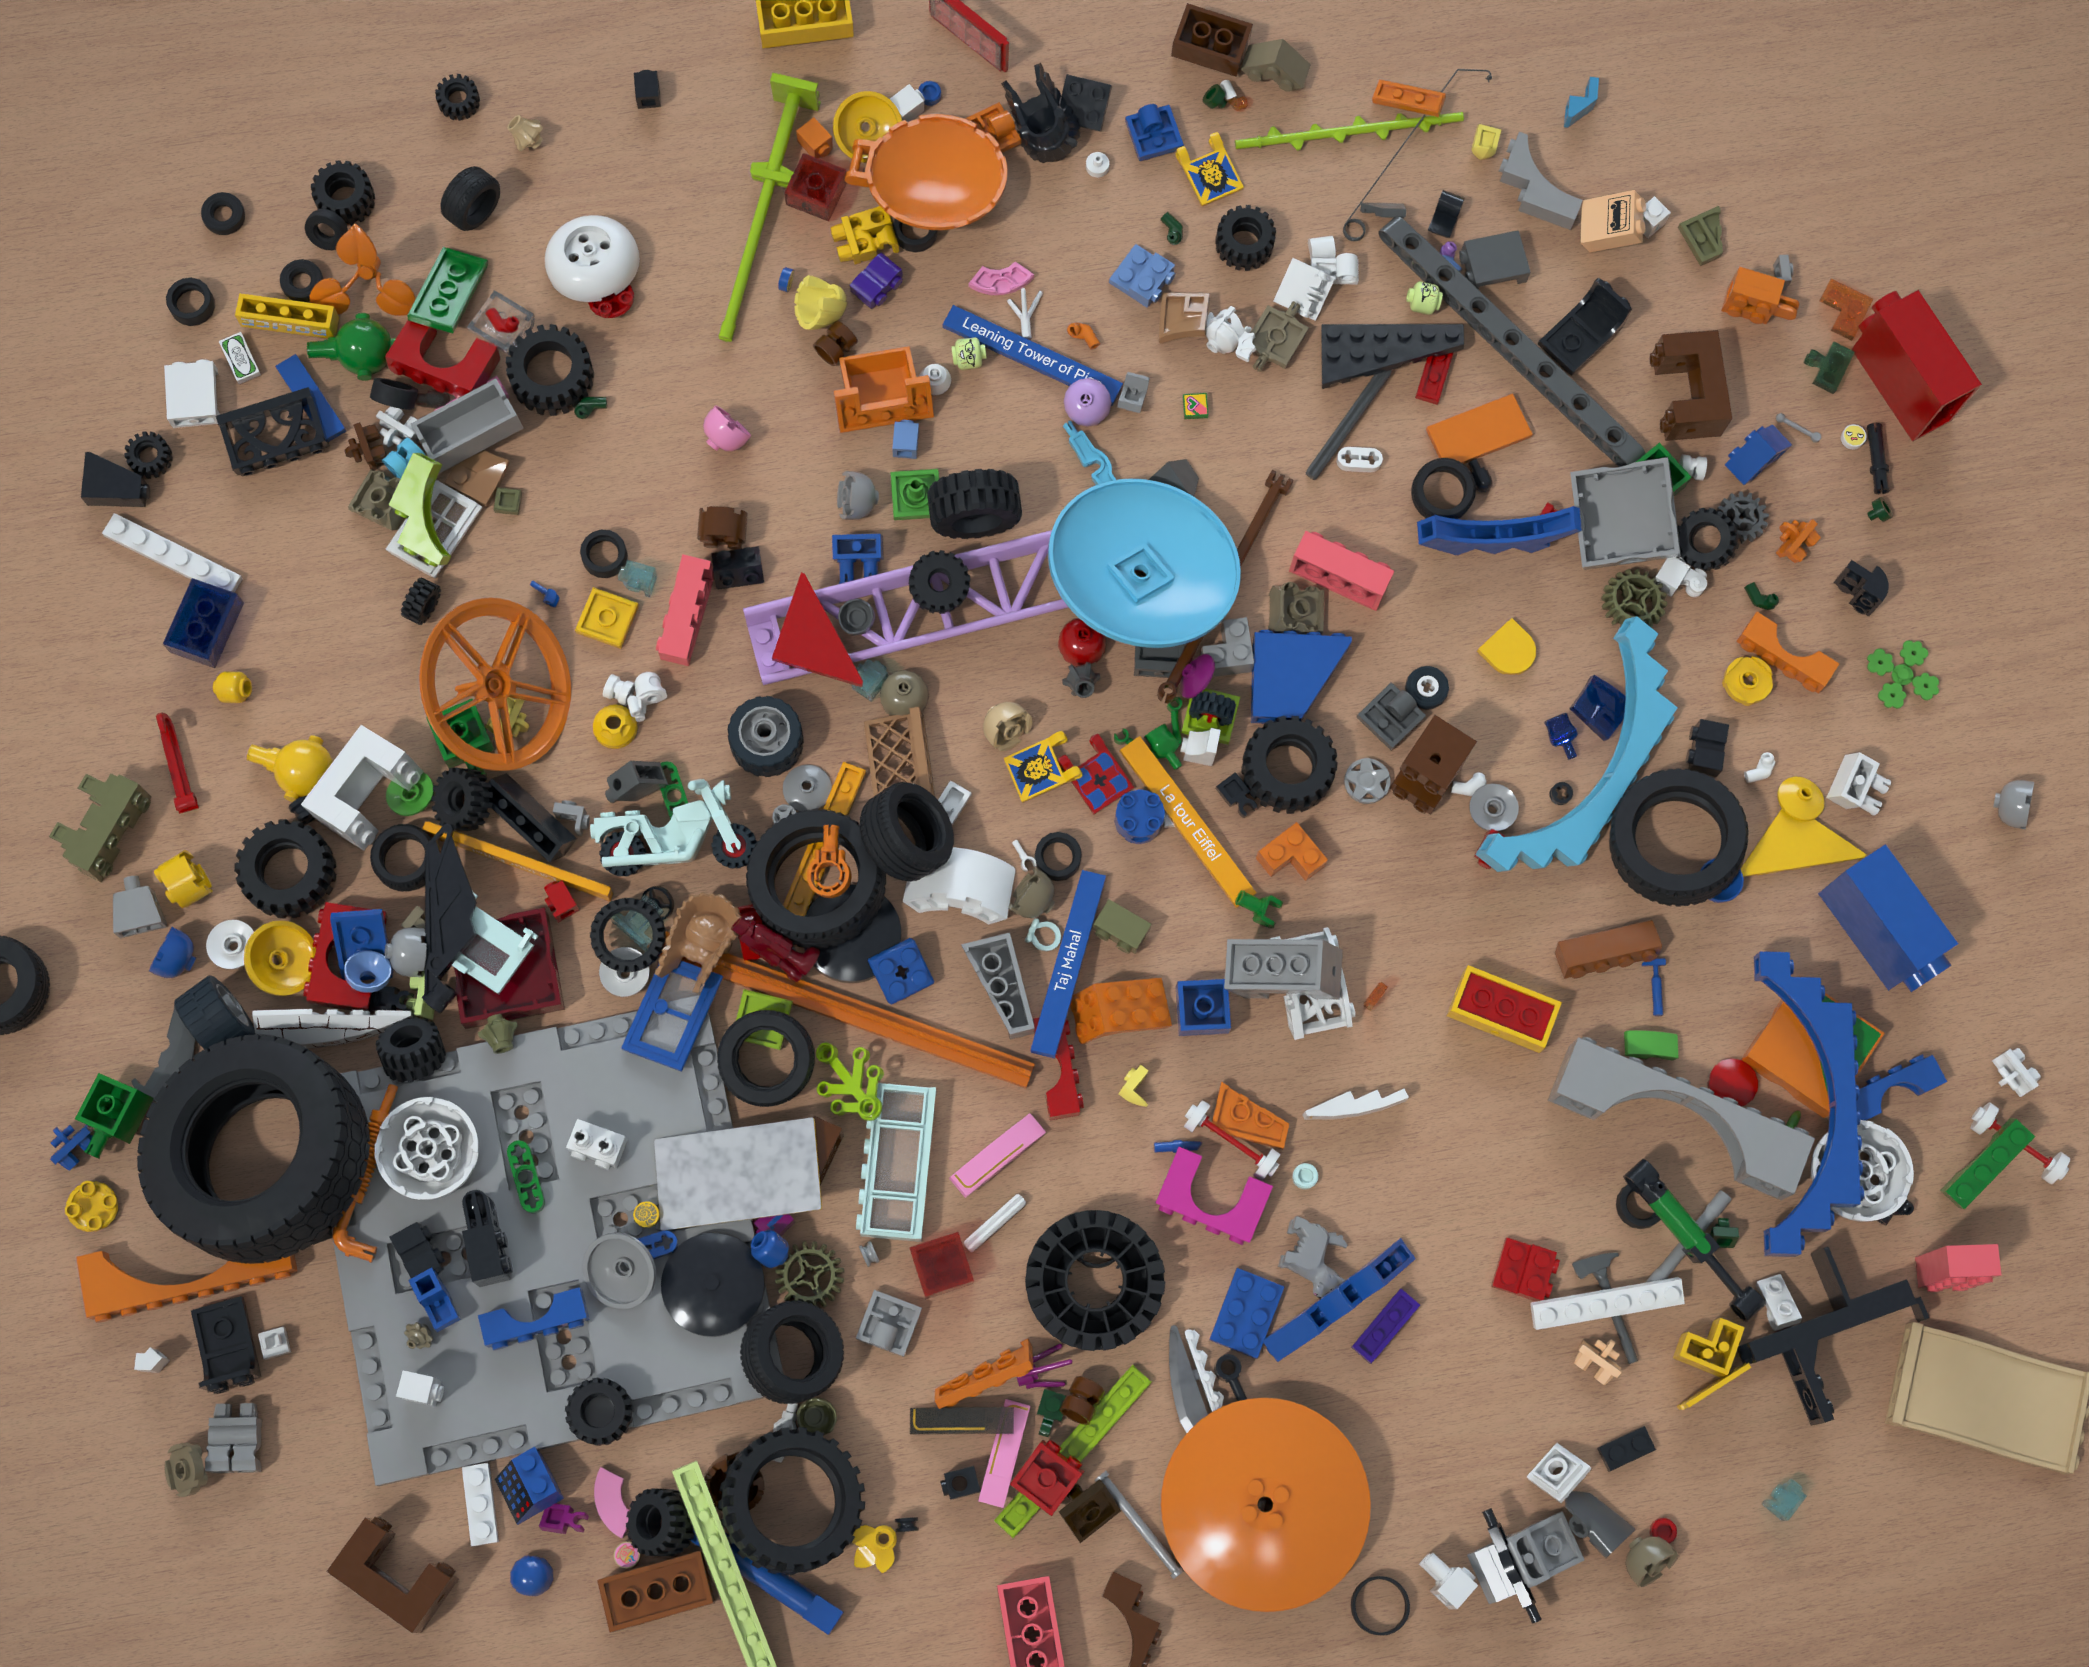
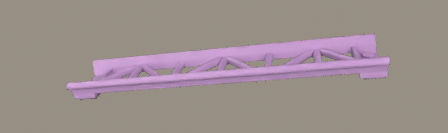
(764, 629)

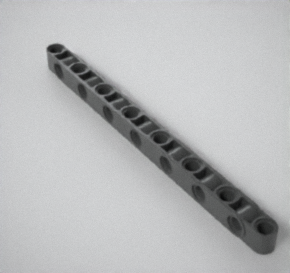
(1524, 356)

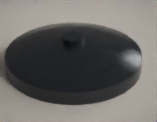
(850, 960)
(712, 1284)

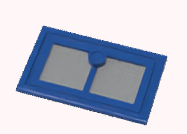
(671, 1016)

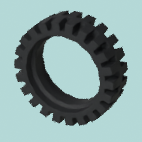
(599, 924)

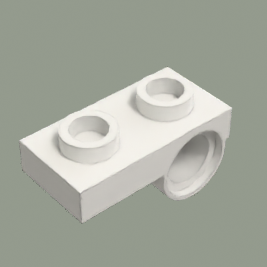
(1342, 267)
(1779, 1303)

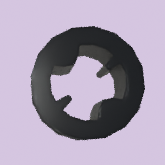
(1553, 794)
(907, 1524)

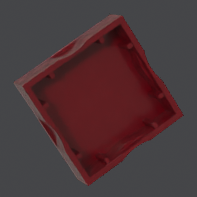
(532, 988)

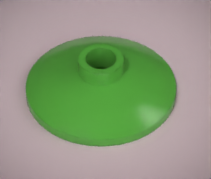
(399, 798)

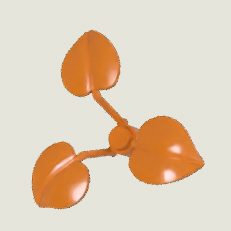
(357, 248)

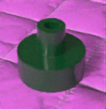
(1215, 97)
(1880, 510)

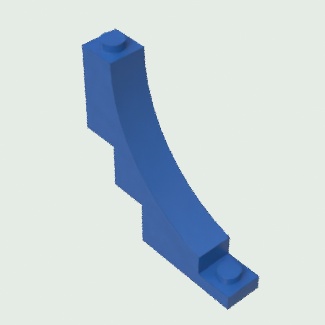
(1339, 1301)

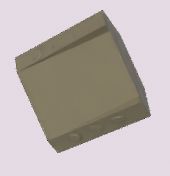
(374, 498)
(1296, 608)

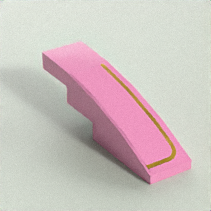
(997, 1155)
(1003, 1458)

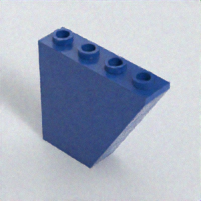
(1291, 671)

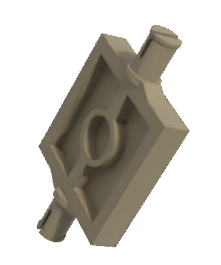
(1277, 336)

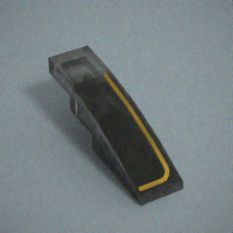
(961, 1420)

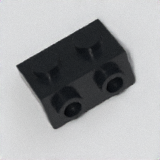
(737, 568)

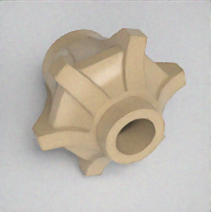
(525, 132)

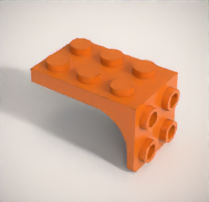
(1120, 1008)

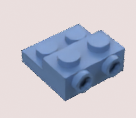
(1143, 275)

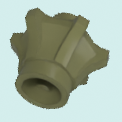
(499, 1033)

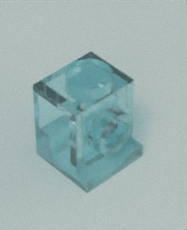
(638, 577)
(1785, 1500)

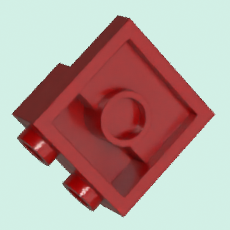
(1525, 1270)
(1048, 1476)

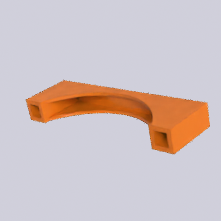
(112, 1291)

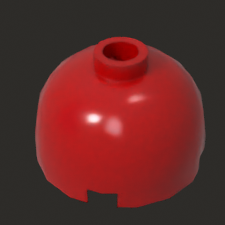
(1081, 643)

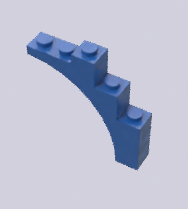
(1495, 536)

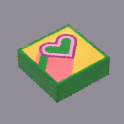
(1195, 406)

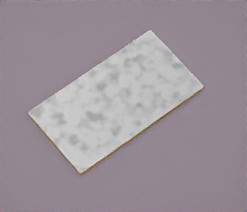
(738, 1174)

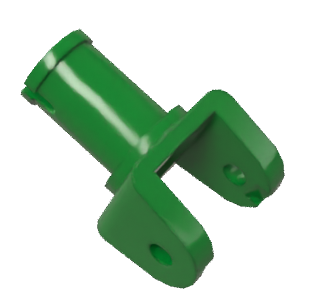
(1258, 907)

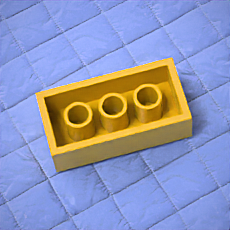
(803, 21)

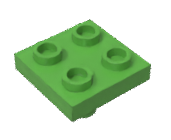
(910, 493)

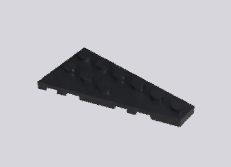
(1377, 348)

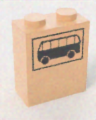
(1612, 221)

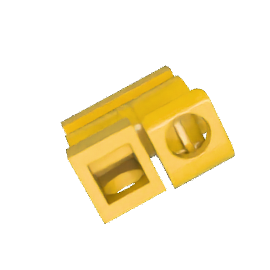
(859, 231)

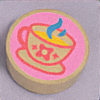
(626, 1555)

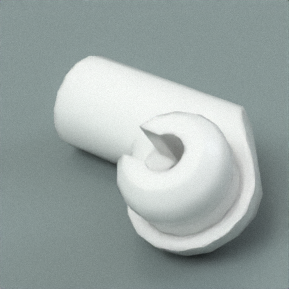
(1471, 786)

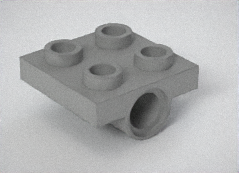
(889, 1323)

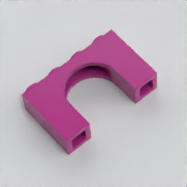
(1238, 1222)

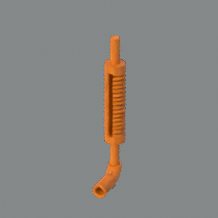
(340, 1236)

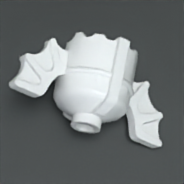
(1227, 336)

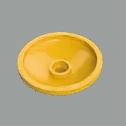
(860, 108)
(290, 946)

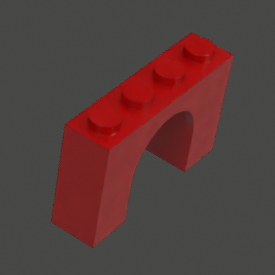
(407, 358)
(324, 986)

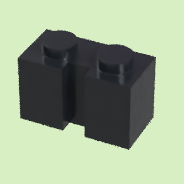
(1707, 747)
(416, 1249)

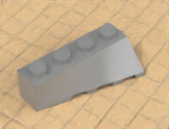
(1000, 975)

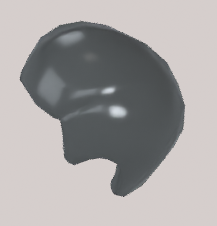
(856, 617)

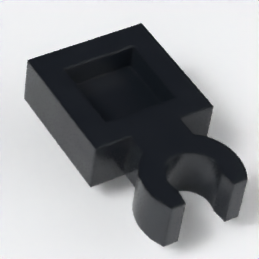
(1234, 792)
(389, 999)

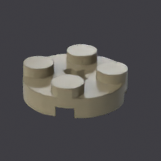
(185, 1469)

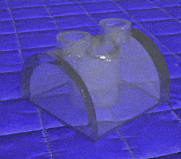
(506, 308)

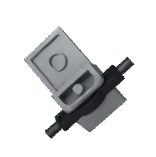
(1524, 1559)

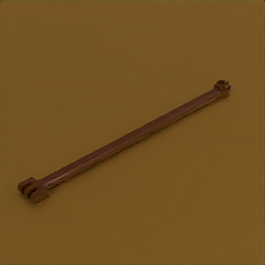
(1243, 549)

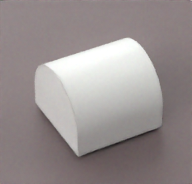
(1322, 247)

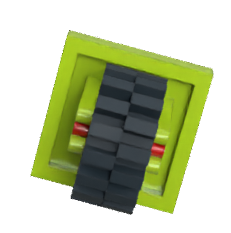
(1211, 710)

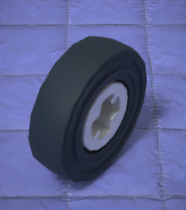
(1438, 683)

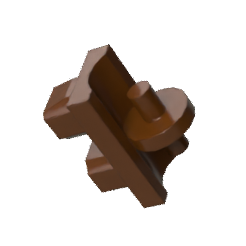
(365, 436)

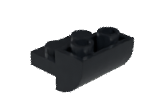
(1866, 587)

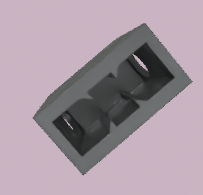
(635, 781)

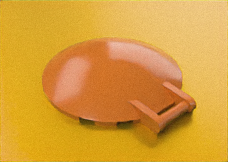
(932, 171)

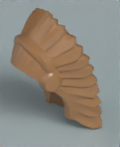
(700, 934)

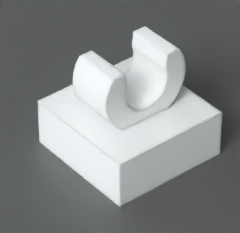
(274, 1343)

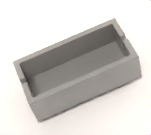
(467, 425)

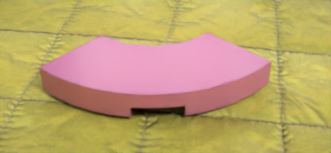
(1001, 281)
(609, 1501)

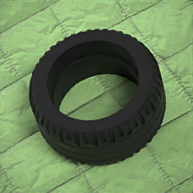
(470, 198)
(1450, 466)
(384, 843)

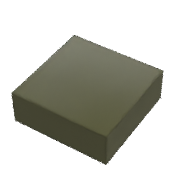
(507, 501)

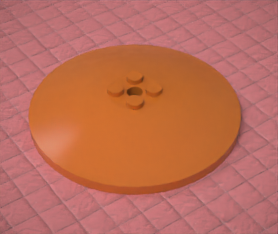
(1316, 1494)

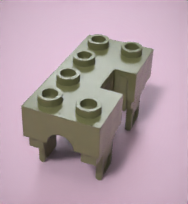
(120, 807)

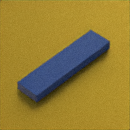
(298, 378)

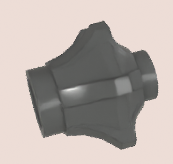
(1081, 680)

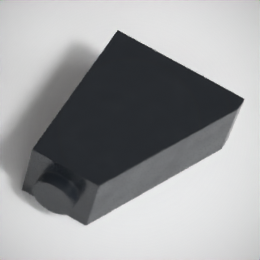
(111, 484)

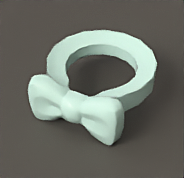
(1032, 938)

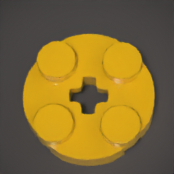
(1734, 682)

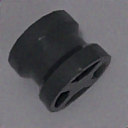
(300, 812)

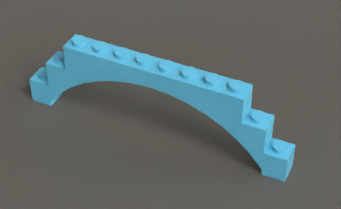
(1643, 722)

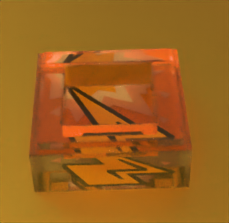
(1375, 996)

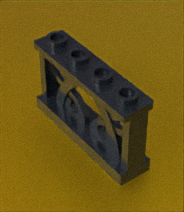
(242, 417)

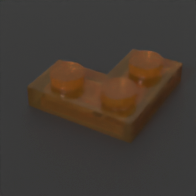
(1851, 305)

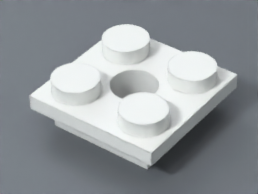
(1562, 1484)

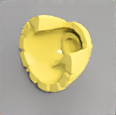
(818, 303)

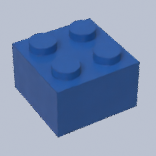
(1202, 1007)

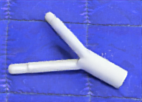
(1025, 316)

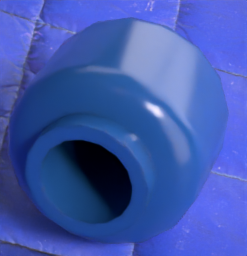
(769, 1248)

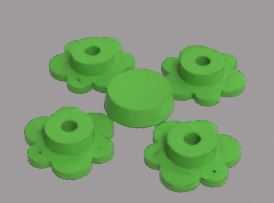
(1903, 674)

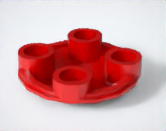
(614, 305)
(1733, 1080)

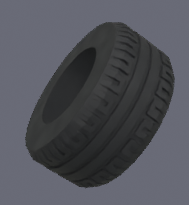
(31, 986)

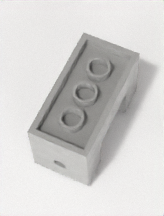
(1283, 967)

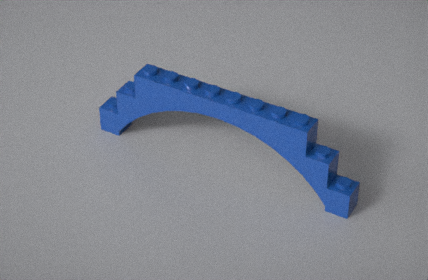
(1840, 1168)

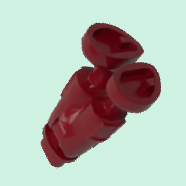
(775, 948)

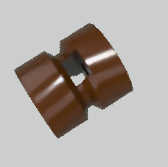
(835, 343)
(1081, 1402)

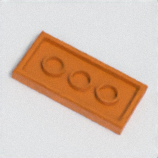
(1480, 430)

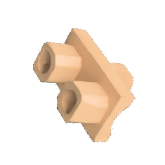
(1608, 1368)

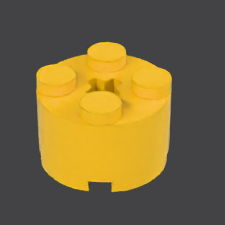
(183, 879)

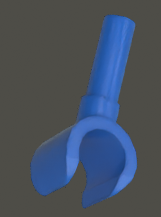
(551, 597)

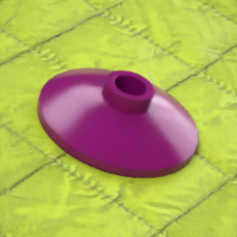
(1197, 676)

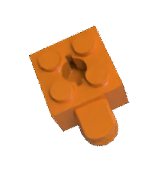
(1758, 297)

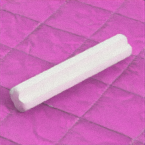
(994, 1223)

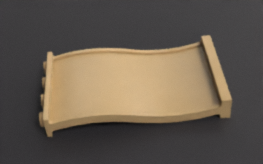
(1989, 1398)

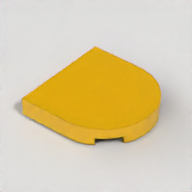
(1509, 649)

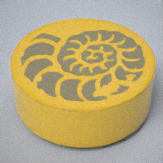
(646, 1214)

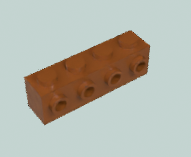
(1608, 949)

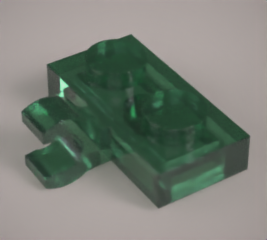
(1831, 366)

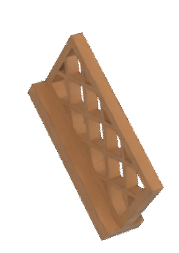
(919, 750)

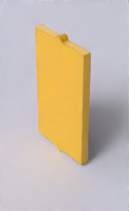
(1713, 1387)

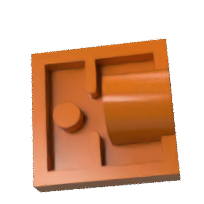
(998, 124)

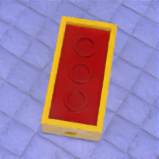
(1504, 1009)

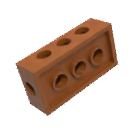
(640, 1580)

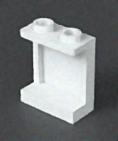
(191, 393)

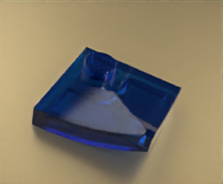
(1600, 707)

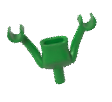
(1161, 740)

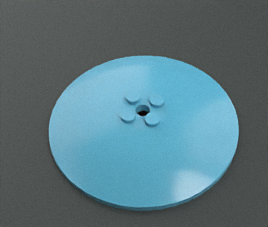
(1150, 529)

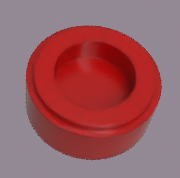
(1664, 1529)

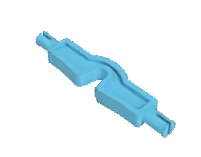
(1089, 455)

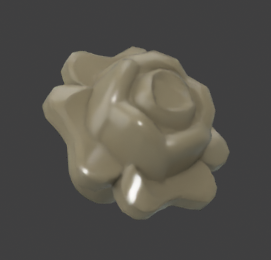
(418, 1336)

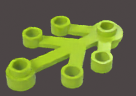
(852, 1083)

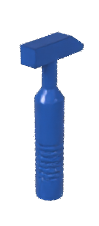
(1656, 986)

